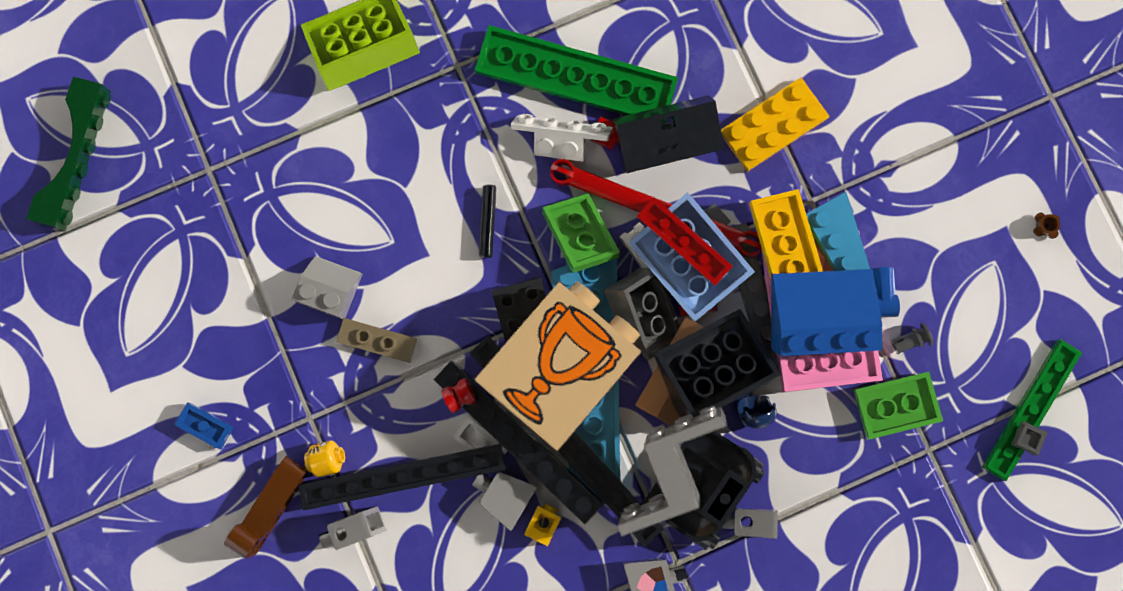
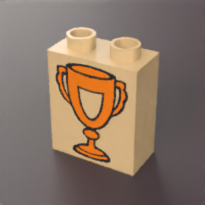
(560, 363)

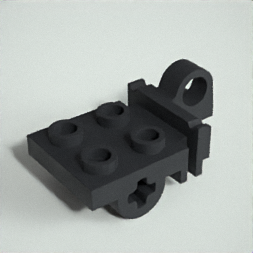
(517, 303)

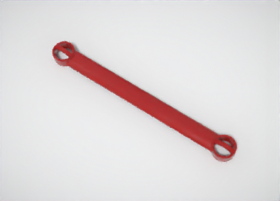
(637, 200)

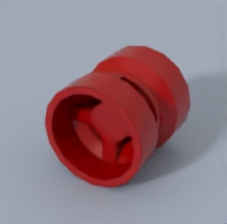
(458, 395)

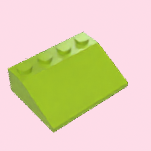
(359, 40)

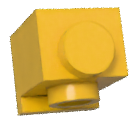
(539, 533)

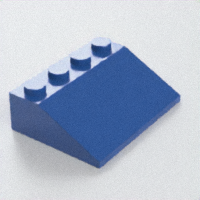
(825, 312)

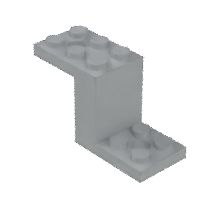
(671, 471)

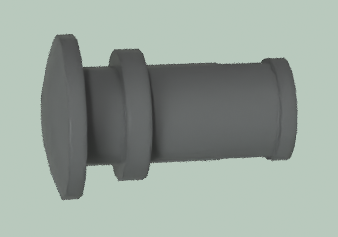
(913, 339)

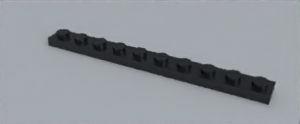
(585, 462)

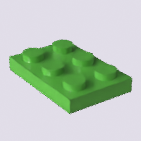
(580, 233)
(898, 405)

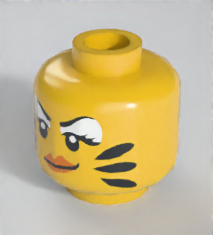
(324, 458)

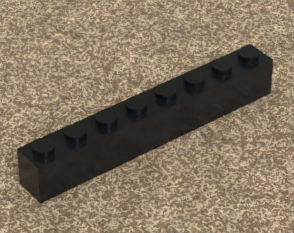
(524, 446)

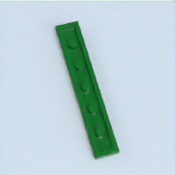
(1032, 407)

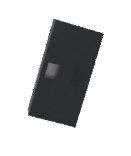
(668, 134)

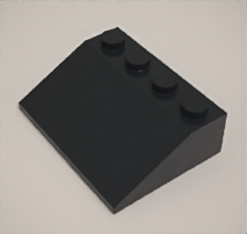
(715, 365)

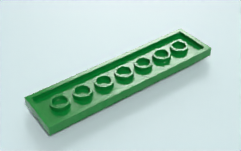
(572, 73)

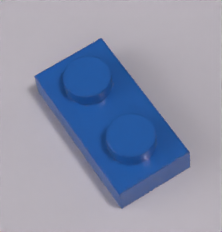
(204, 425)

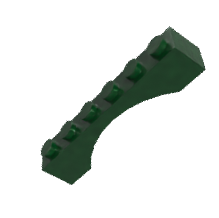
(56, 201)

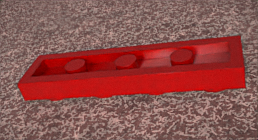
(684, 241)

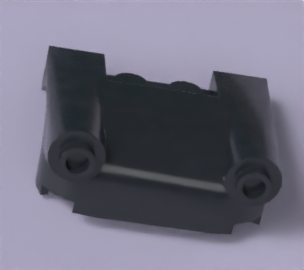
(721, 477)

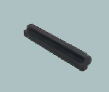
(487, 221)

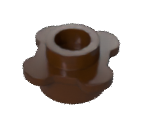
(1053, 225)

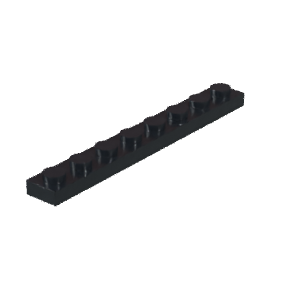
(402, 476)

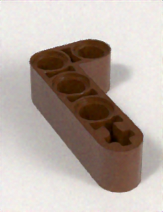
(252, 533)

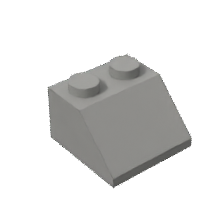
(327, 287)

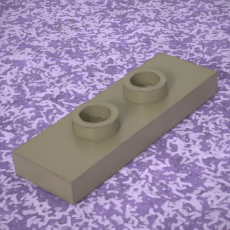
(376, 340)

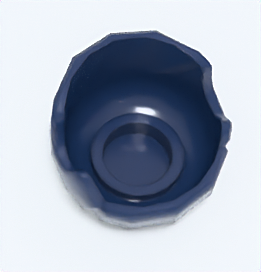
(756, 411)

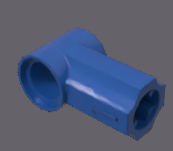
(885, 285)

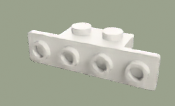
(561, 138)

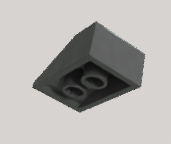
(646, 307)

